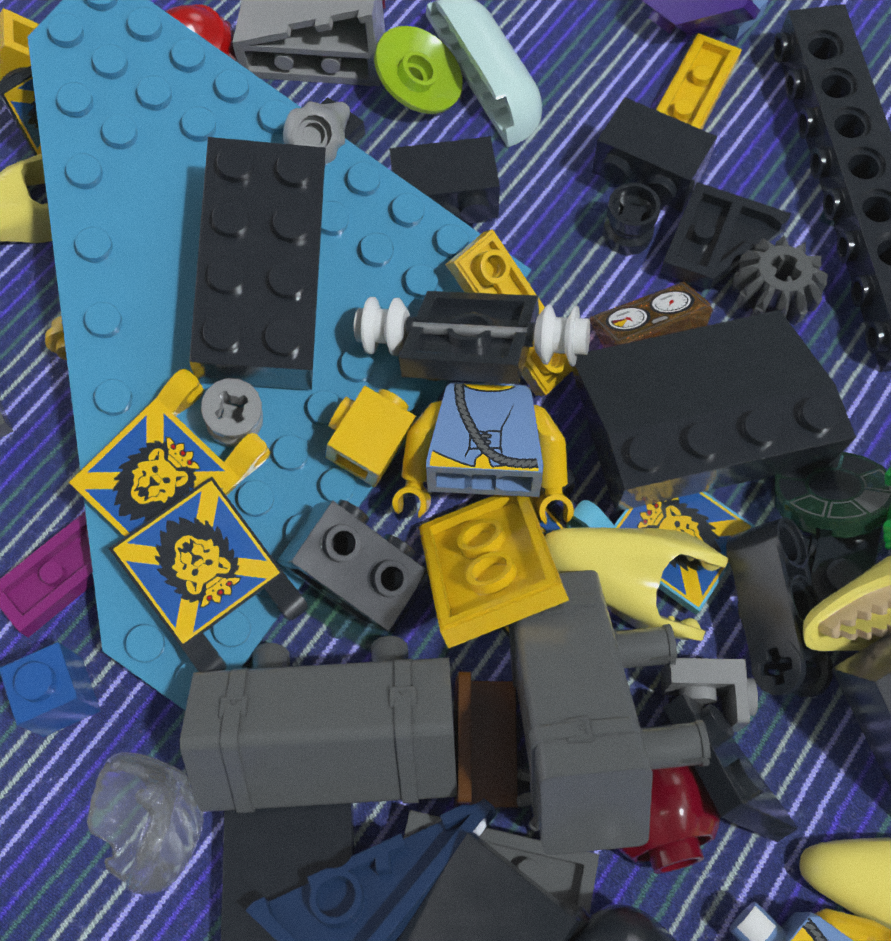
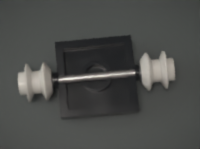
(470, 335)

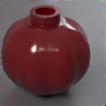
(679, 821)

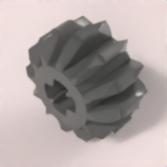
(779, 280)

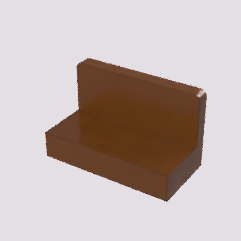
(485, 742)

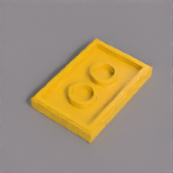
(489, 567)

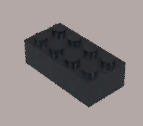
(258, 263)

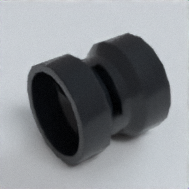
(631, 218)

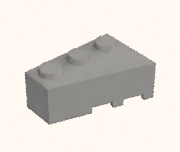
(310, 40)

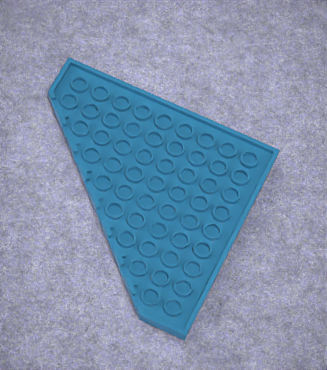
(124, 160)

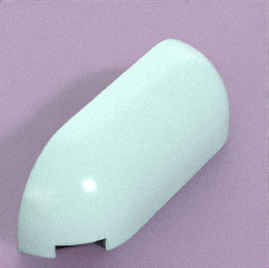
(489, 66)

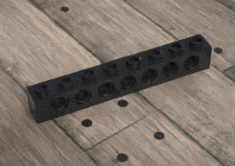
(848, 153)

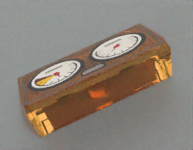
(653, 315)

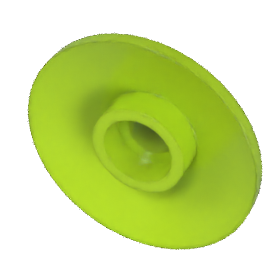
(418, 69)

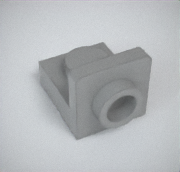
(711, 678)

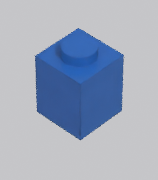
(49, 690)

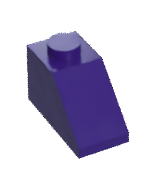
(700, 15)

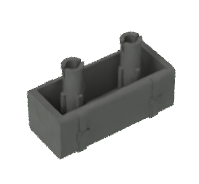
(581, 724)
(320, 731)

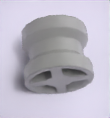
(235, 421)

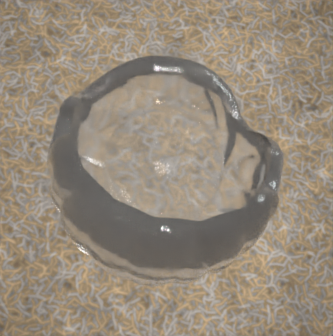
(146, 818)

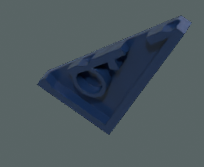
(375, 889)

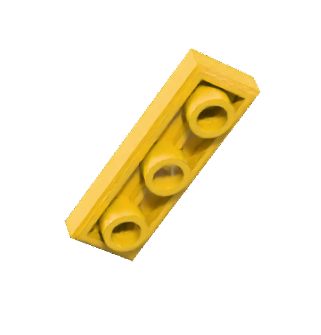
(489, 268)

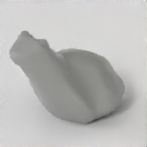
(318, 127)

